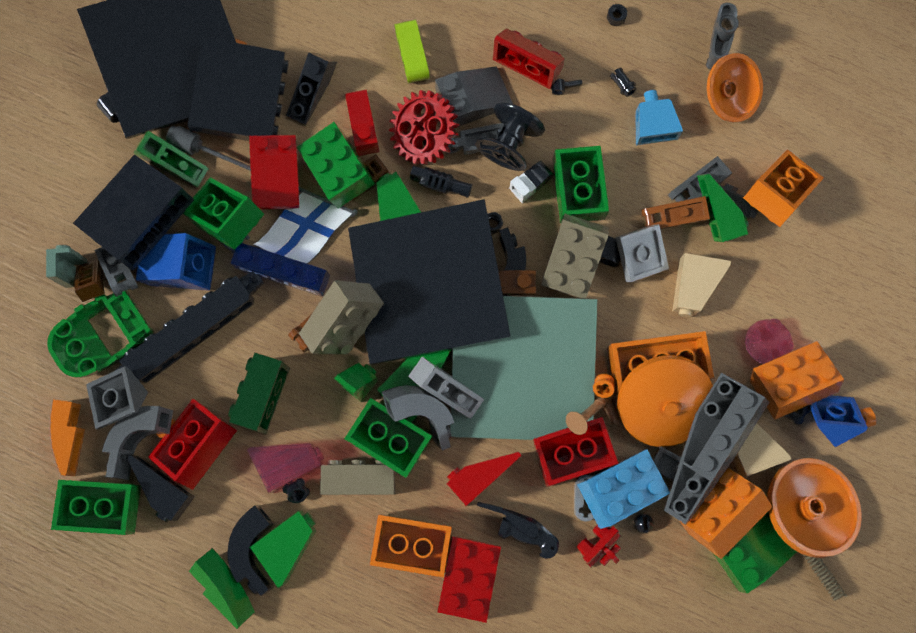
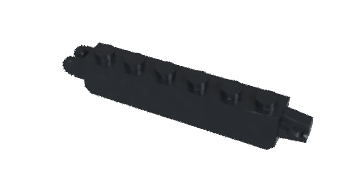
(192, 327)

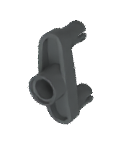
(722, 38)

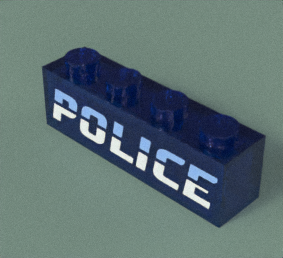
(281, 269)

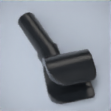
(559, 86)

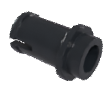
(623, 82)

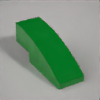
(222, 588)

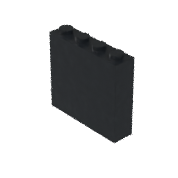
(237, 90)
(134, 212)

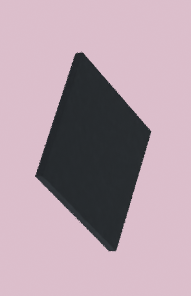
(151, 55)
(434, 281)

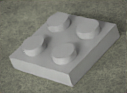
(642, 253)

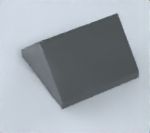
(115, 397)

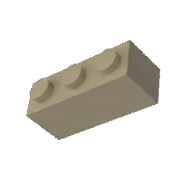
(356, 478)

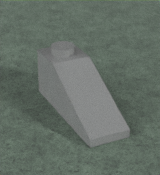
(445, 387)

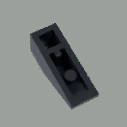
(161, 492)

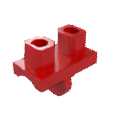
(592, 553)

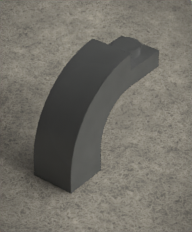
(414, 400)
(127, 435)

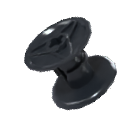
(516, 124)

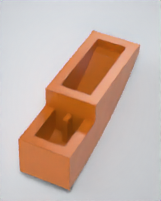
(65, 436)

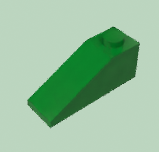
(170, 159)
(725, 216)
(358, 380)

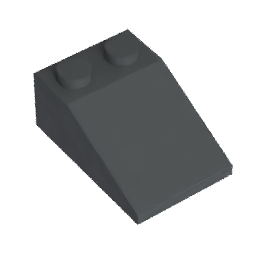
(473, 93)

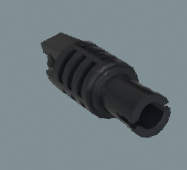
(440, 181)

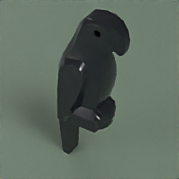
(525, 530)

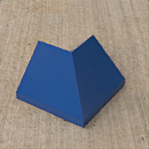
(838, 418)

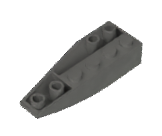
(712, 443)

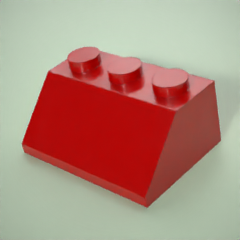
(527, 57)
(192, 444)
(570, 455)

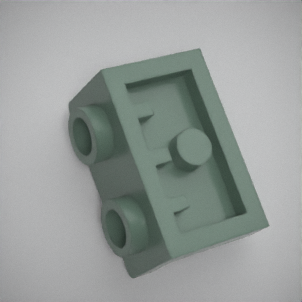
(61, 264)

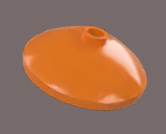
(735, 87)

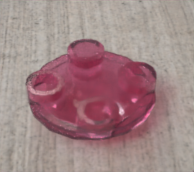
(768, 340)

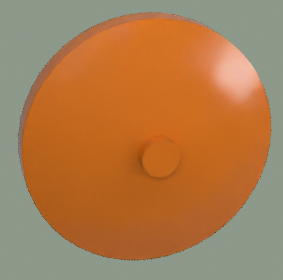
(662, 399)
(814, 508)

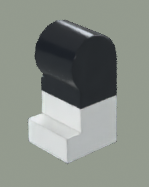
(530, 181)

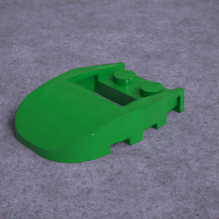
(78, 346)

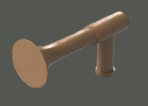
(578, 421)

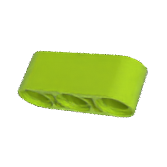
(412, 51)

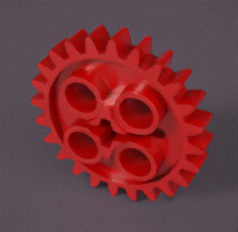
(423, 127)

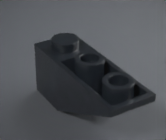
(311, 86)

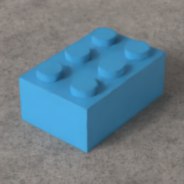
(623, 489)

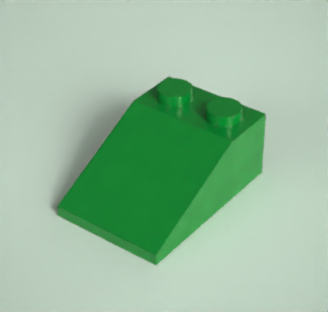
(756, 556)

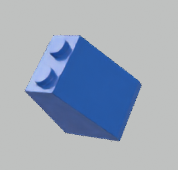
(178, 263)

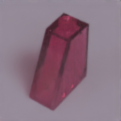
(285, 463)

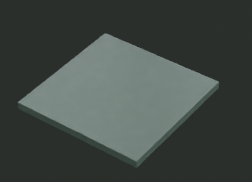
(533, 375)

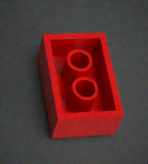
(469, 579)

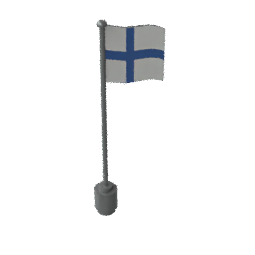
(298, 231)

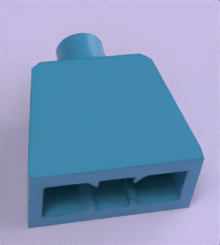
(656, 120)

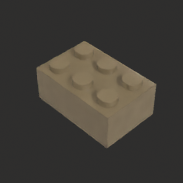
(575, 256)
(341, 318)

